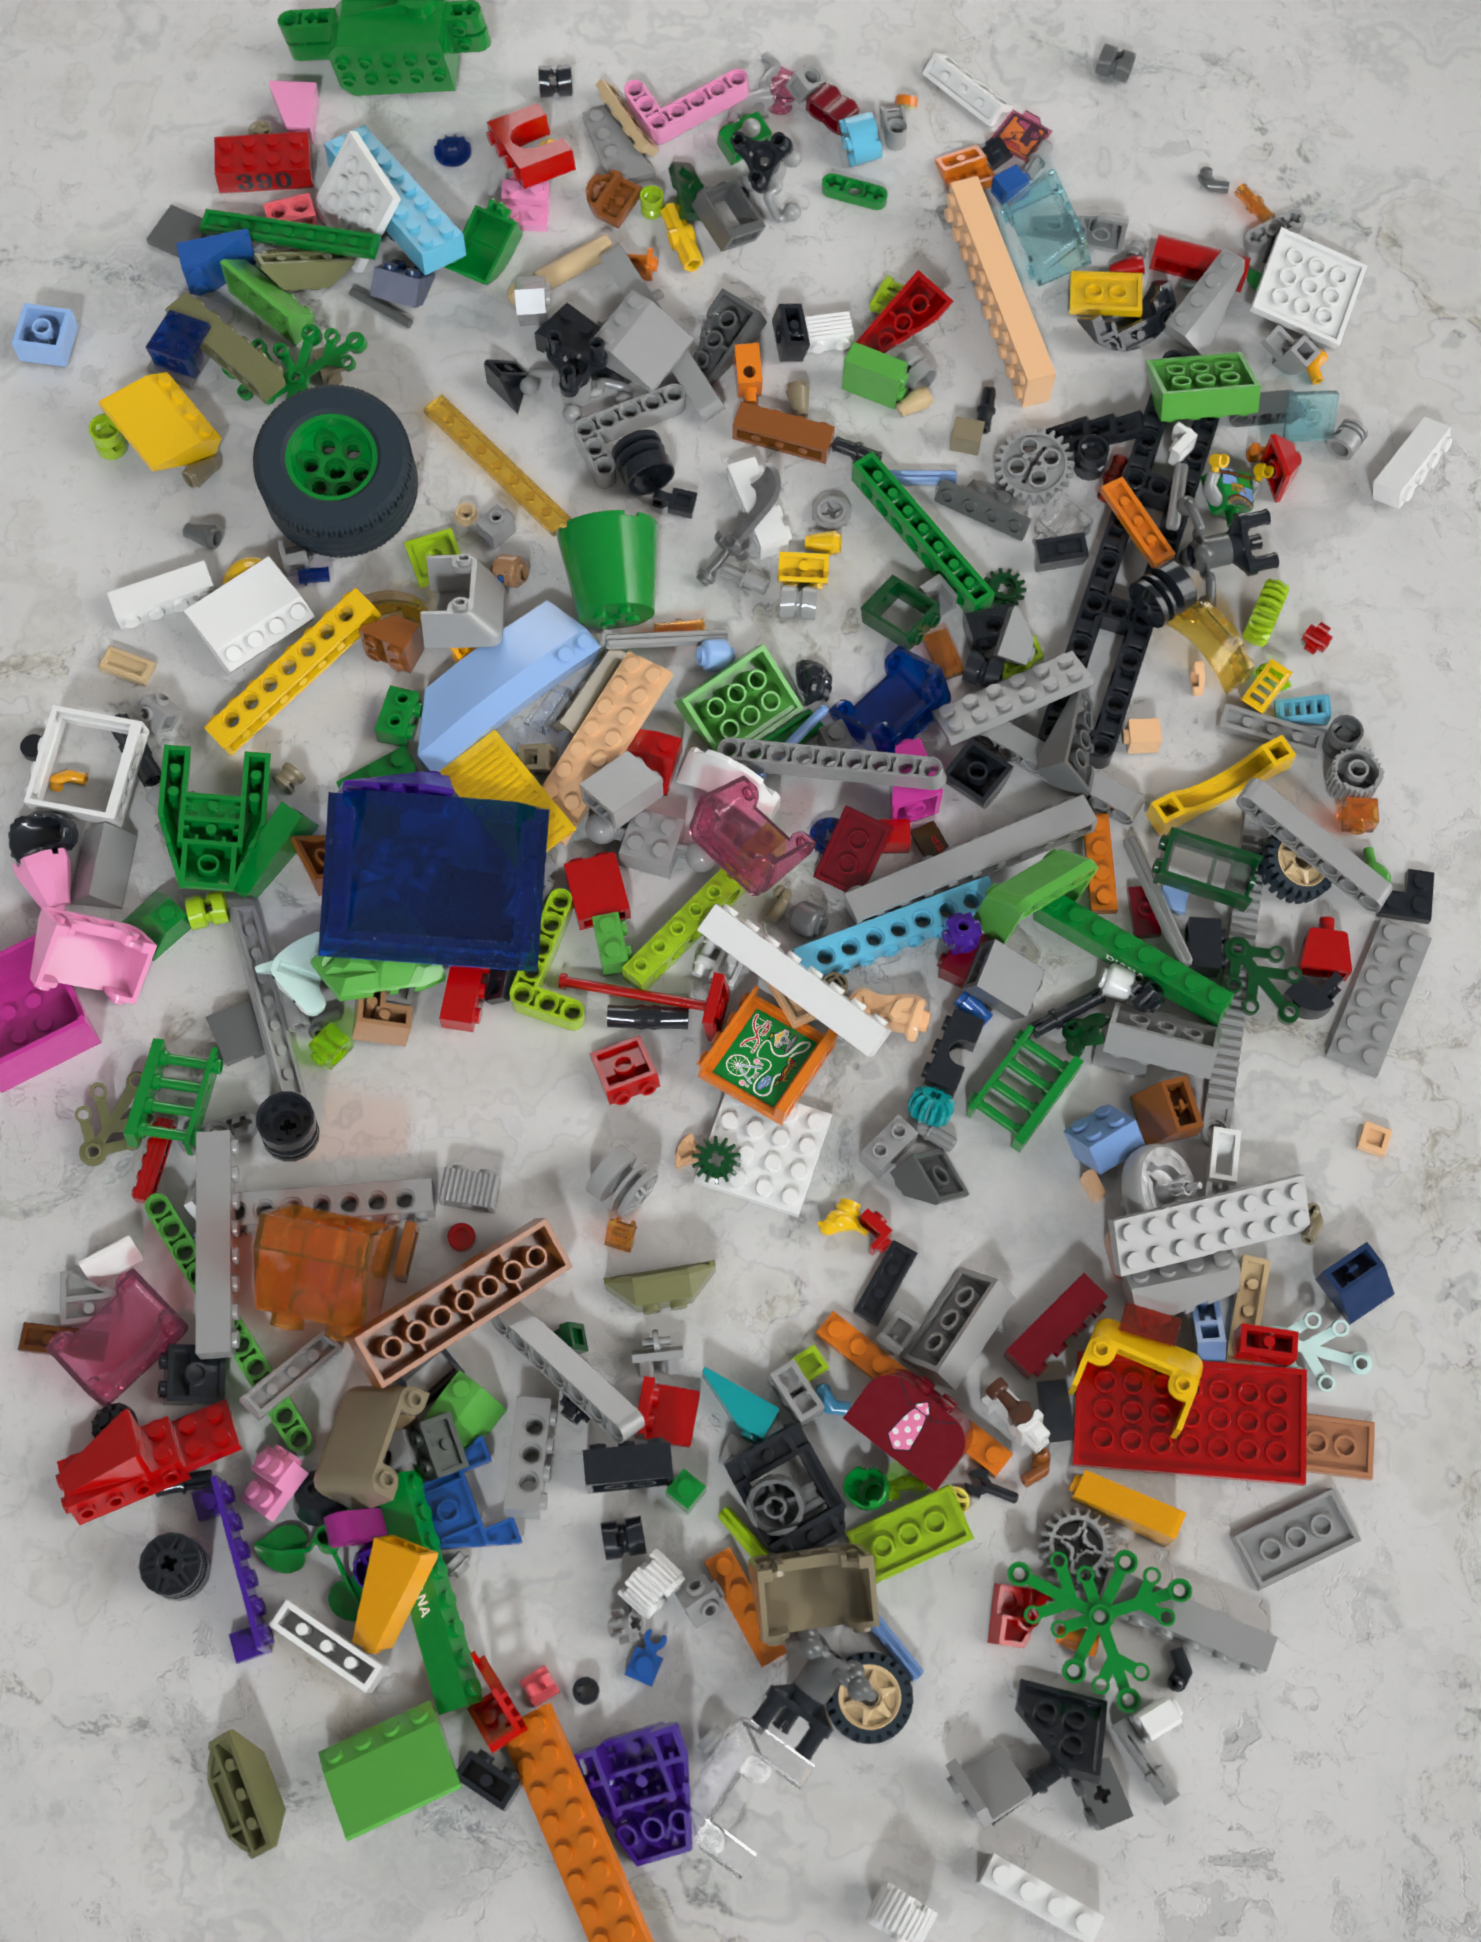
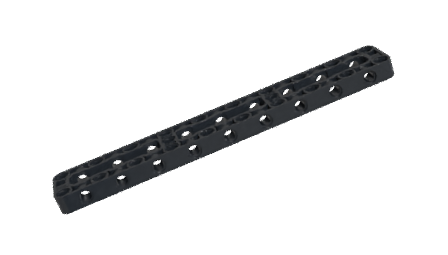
(1103, 579)

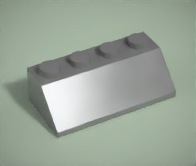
(1162, 1041)
(958, 1327)

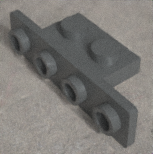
(985, 506)

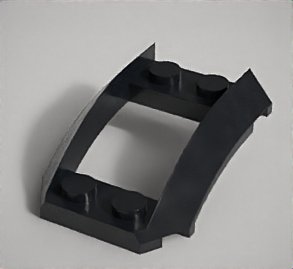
(770, 1454)

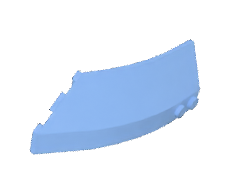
(500, 682)

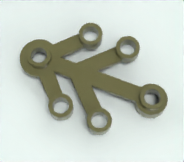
(109, 1122)

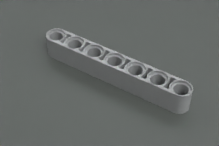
(1025, 751)
(1314, 845)
(569, 1372)

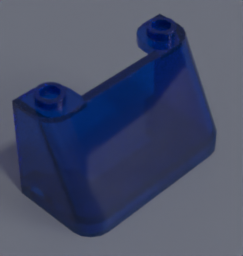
(897, 705)

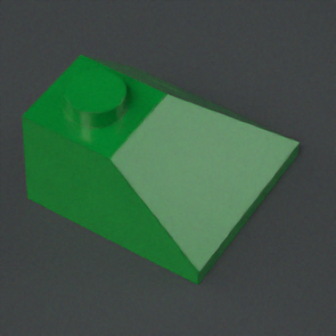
(161, 921)

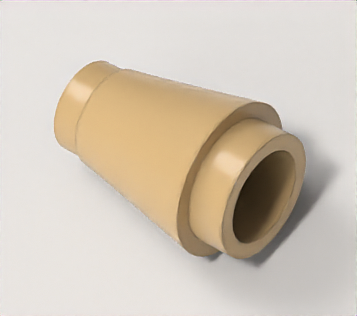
(915, 401)

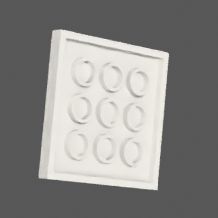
(356, 193)
(1308, 288)
(773, 1159)

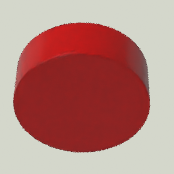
(461, 1237)

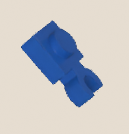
(644, 1662)

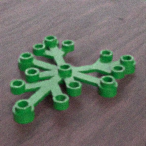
(331, 356)
(1067, 1599)

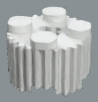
(650, 1583)
(901, 1914)

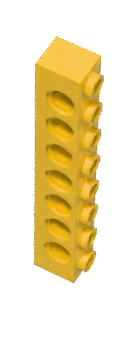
(292, 684)

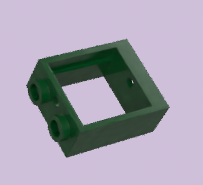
(885, 596)

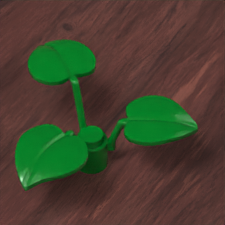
(284, 1553)

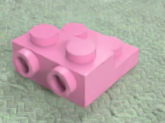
(528, 205)
(276, 1481)

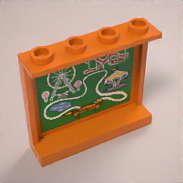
(764, 1058)

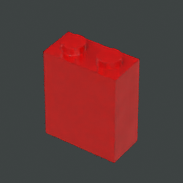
(596, 888)

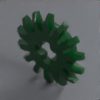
(1007, 580)
(726, 1165)

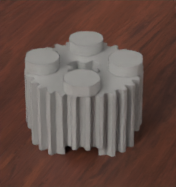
(1354, 774)

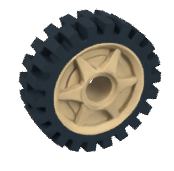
(1293, 881)
(893, 1704)

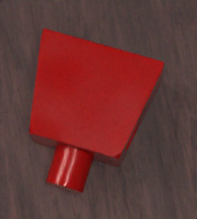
(1325, 951)

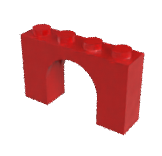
(534, 164)

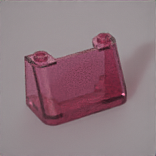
(744, 838)
(119, 1339)

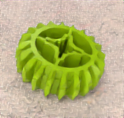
(1266, 612)

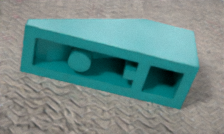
(746, 1410)

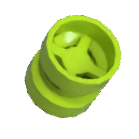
(651, 202)

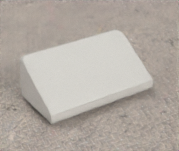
(111, 1260)

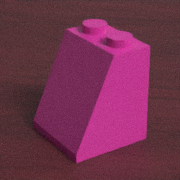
(913, 802)

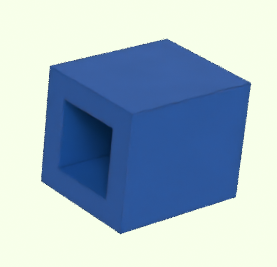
(1008, 183)

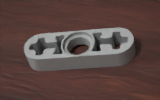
(1279, 221)
(236, 1120)

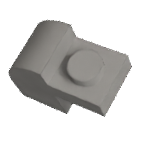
(1290, 355)

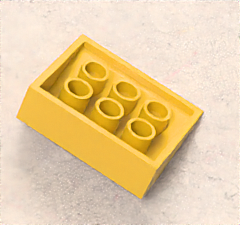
(161, 422)

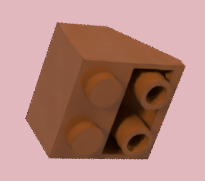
(393, 642)
(1167, 1111)

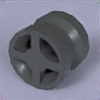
(812, 1500)

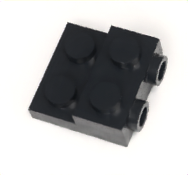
(189, 1378)

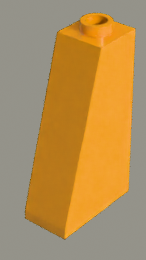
(1127, 1507)
(390, 1590)

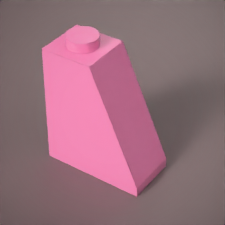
(296, 105)

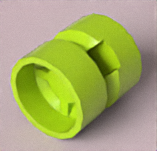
(107, 438)
(198, 913)

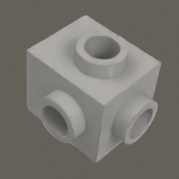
(157, 712)
(701, 1600)

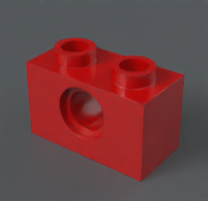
(1265, 1344)

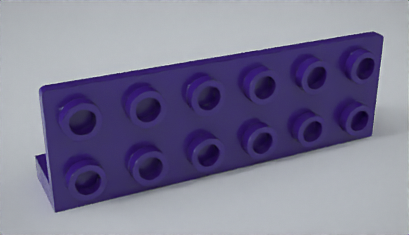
(216, 1502)

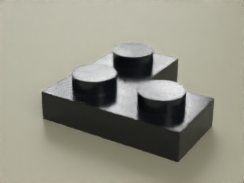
(1414, 902)

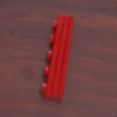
(153, 1163)

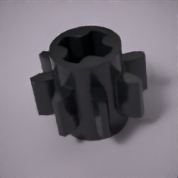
(1147, 996)
(572, 1411)

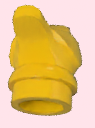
(842, 1219)

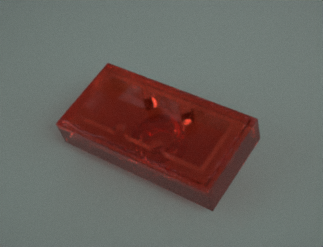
(1150, 1324)

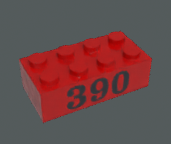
(263, 162)

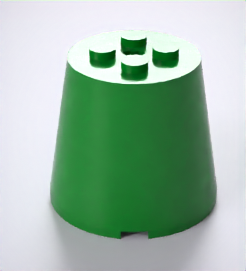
(611, 567)

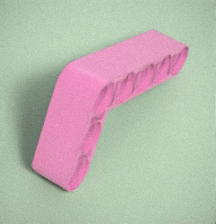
(689, 110)

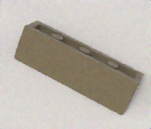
(588, 690)

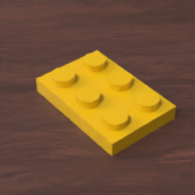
(1105, 293)

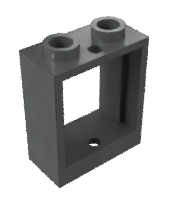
(730, 192)

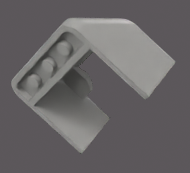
(469, 620)

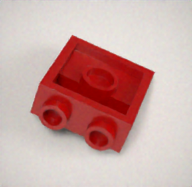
(625, 1070)

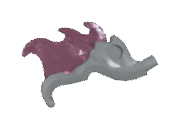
(769, 97)

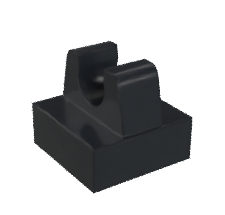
(996, 152)

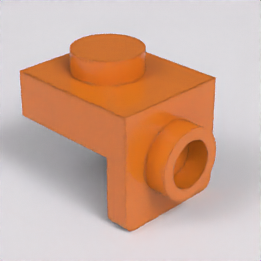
(645, 264)

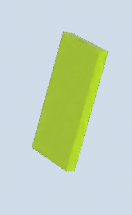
(913, 1533)

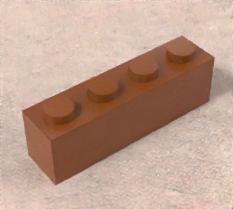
(783, 432)

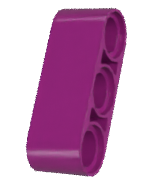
(354, 1527)

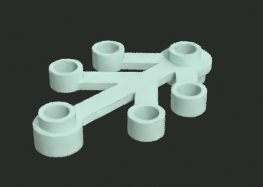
(1311, 1350)

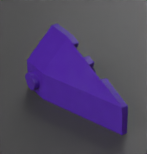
(416, 782)

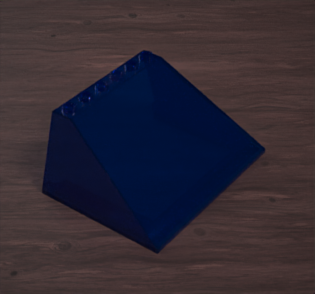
(433, 879)

